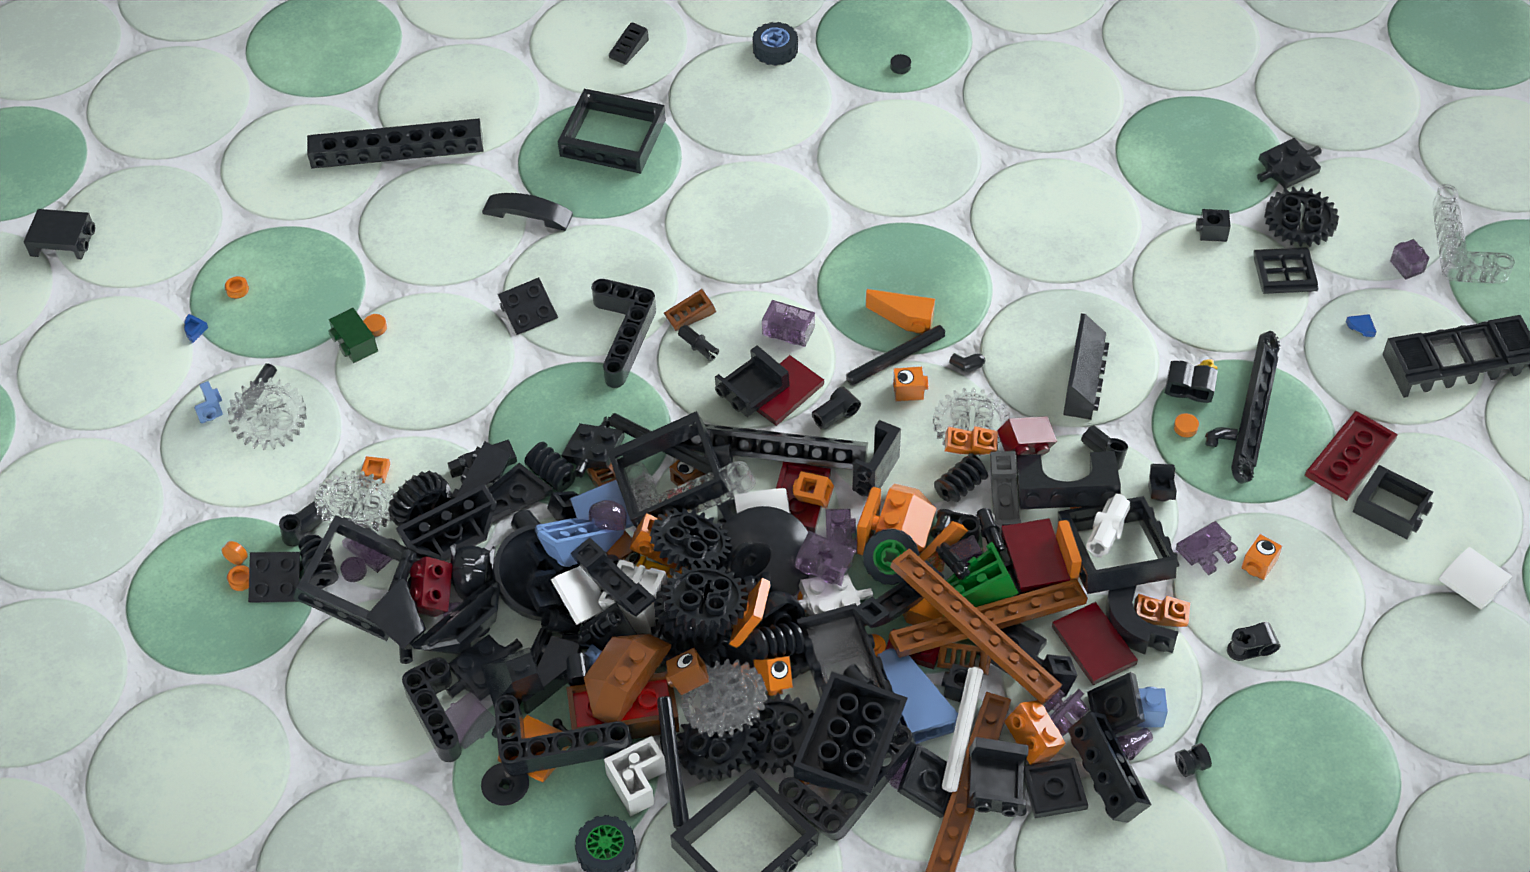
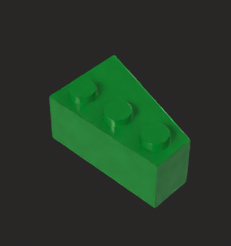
(987, 579)

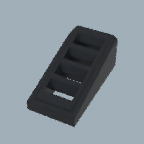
(633, 32)

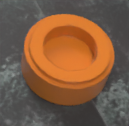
(236, 287)
(376, 324)
(1186, 425)
(234, 552)
(239, 578)

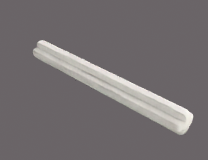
(962, 729)

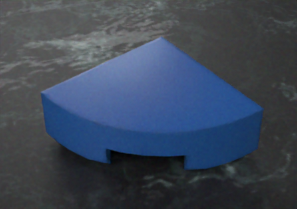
(1362, 324)
(194, 327)

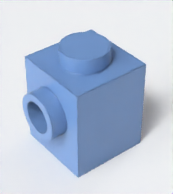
(1154, 706)

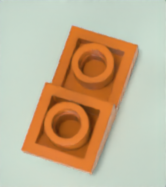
(978, 441)
(1164, 613)

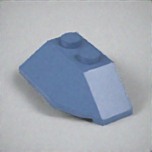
(566, 535)

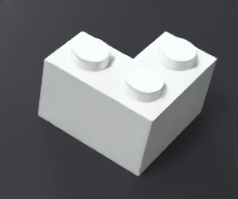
(630, 773)

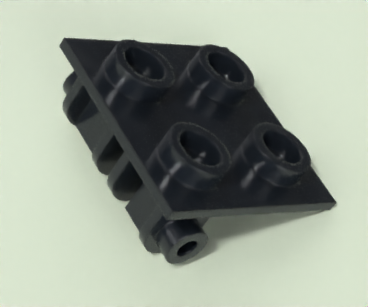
(527, 306)
(273, 576)
(605, 626)

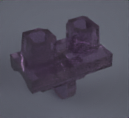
(1071, 704)

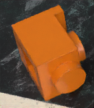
(807, 482)

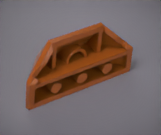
(622, 674)

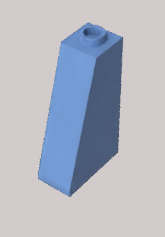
(926, 709)

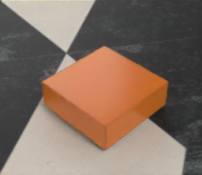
(376, 466)

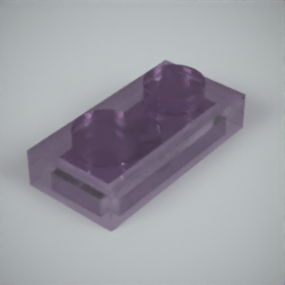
(371, 557)

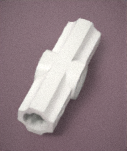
(1108, 525)

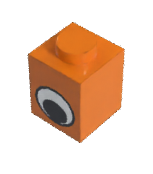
(909, 383)
(1261, 557)
(775, 674)

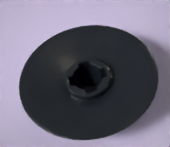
(750, 559)
(495, 779)

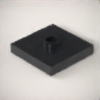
(1118, 702)
(924, 780)
(1054, 788)

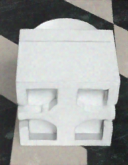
(651, 581)

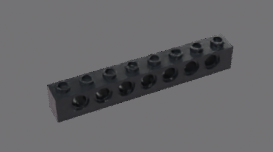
(395, 143)
(783, 446)

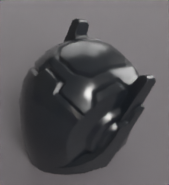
(471, 568)

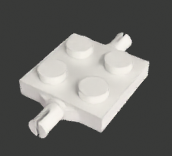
(822, 596)

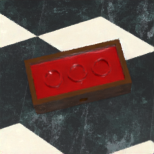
(641, 717)

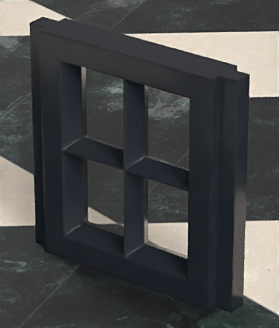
(1287, 286)

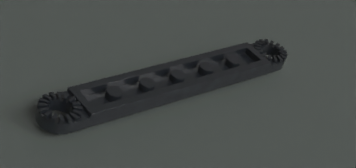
(1255, 407)

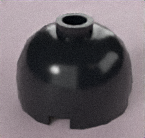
(781, 608)

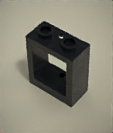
(1400, 487)

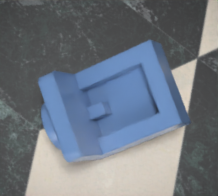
(210, 409)

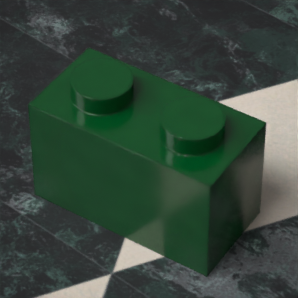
(353, 335)

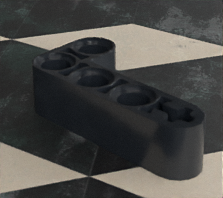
(425, 693)

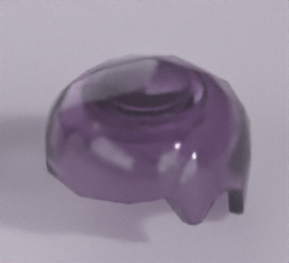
(608, 515)

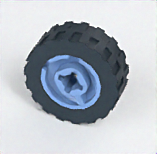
(775, 43)

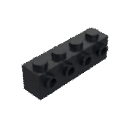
(1108, 767)

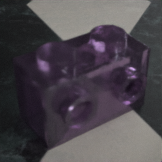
(840, 527)

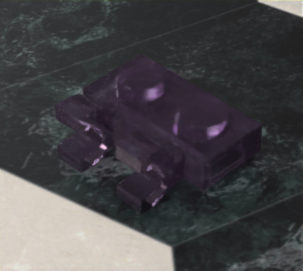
(1203, 543)

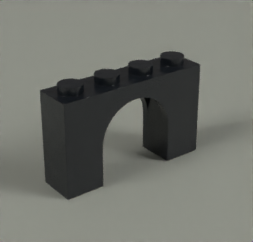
(1040, 491)

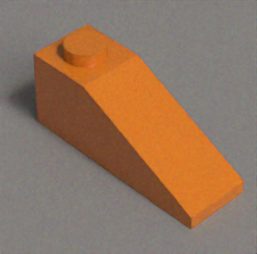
(904, 310)

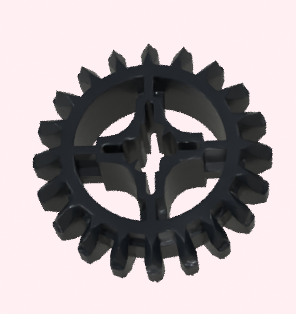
(418, 496)

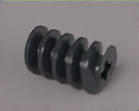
(550, 466)
(961, 478)
(326, 571)
(774, 641)

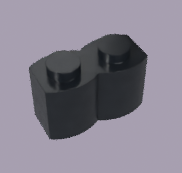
(1191, 381)

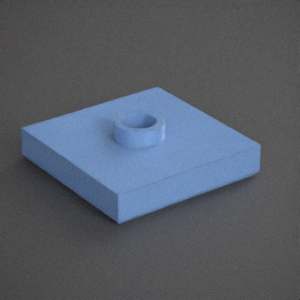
(605, 492)

